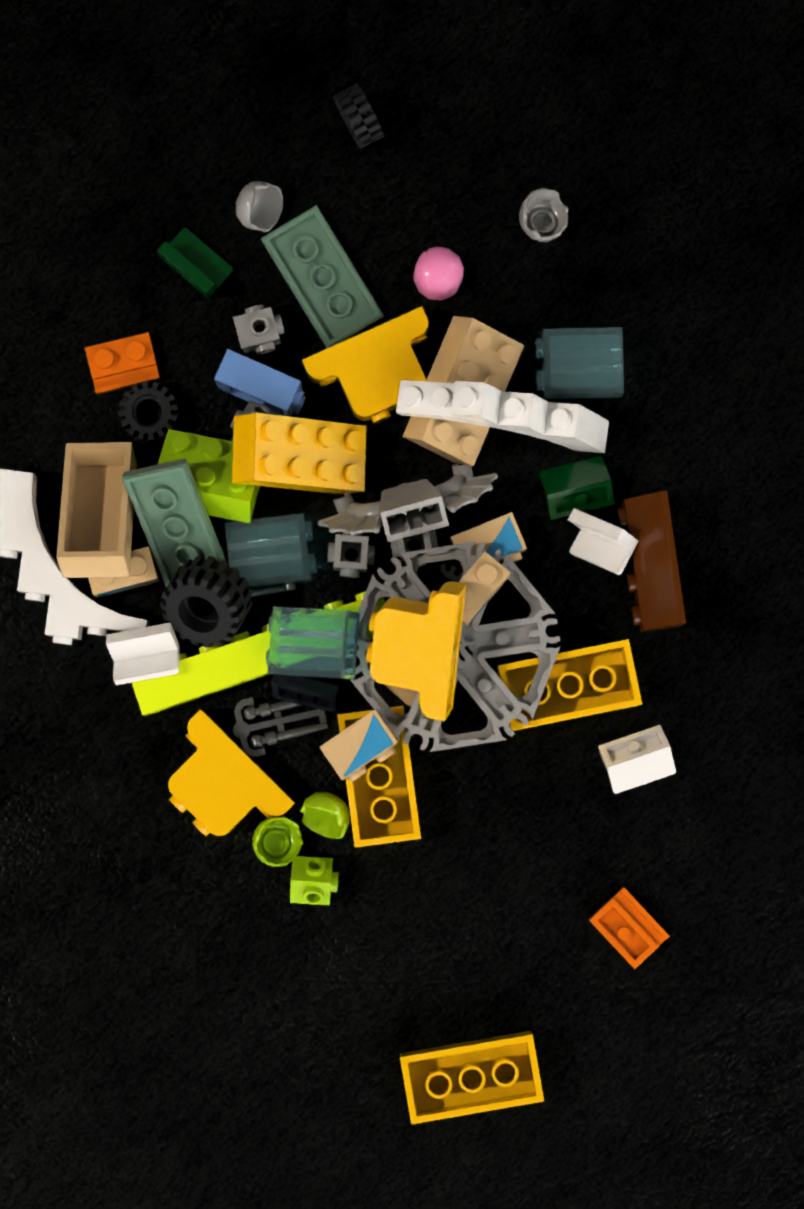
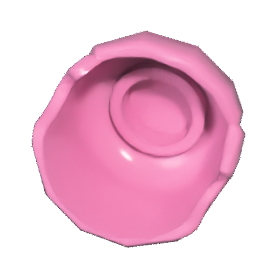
(438, 273)

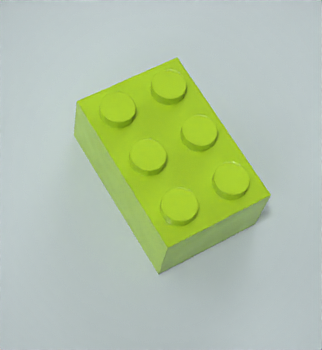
(211, 467)

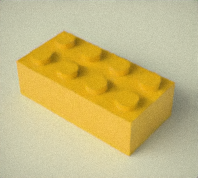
(298, 453)
(579, 684)
(384, 797)
(471, 1077)

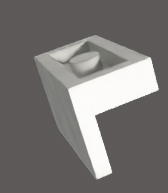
(601, 542)
(144, 653)
(637, 759)

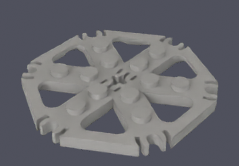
(482, 640)

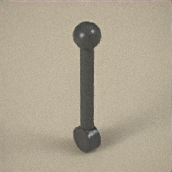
(282, 588)

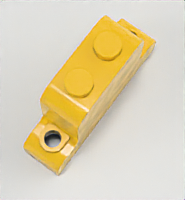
(373, 365)
(420, 646)
(222, 781)

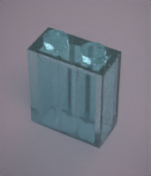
(580, 363)
(271, 550)
(313, 643)

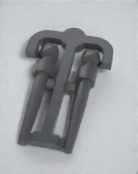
(242, 729)

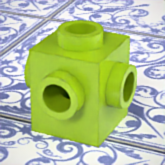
(312, 880)

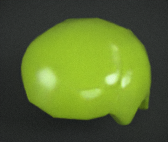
(326, 815)
(277, 841)

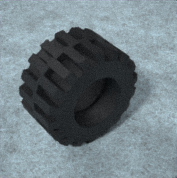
(217, 585)

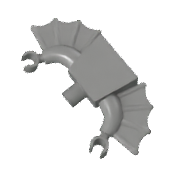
(410, 506)

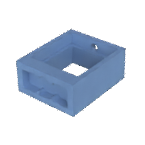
(260, 384)

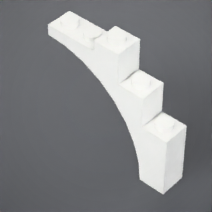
(511, 411)
(39, 573)

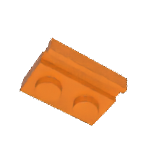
(122, 363)
(629, 928)

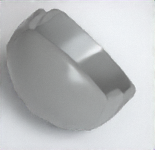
(259, 205)
(543, 215)

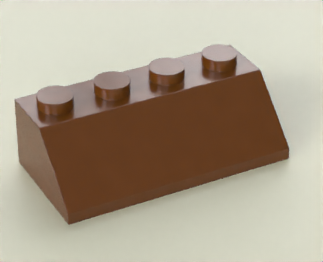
(653, 563)

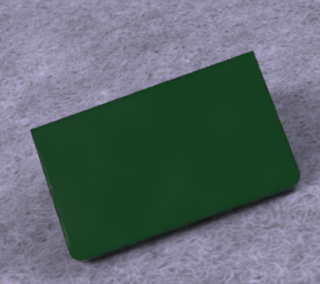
(195, 262)
(578, 486)

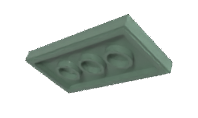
(322, 277)
(172, 515)

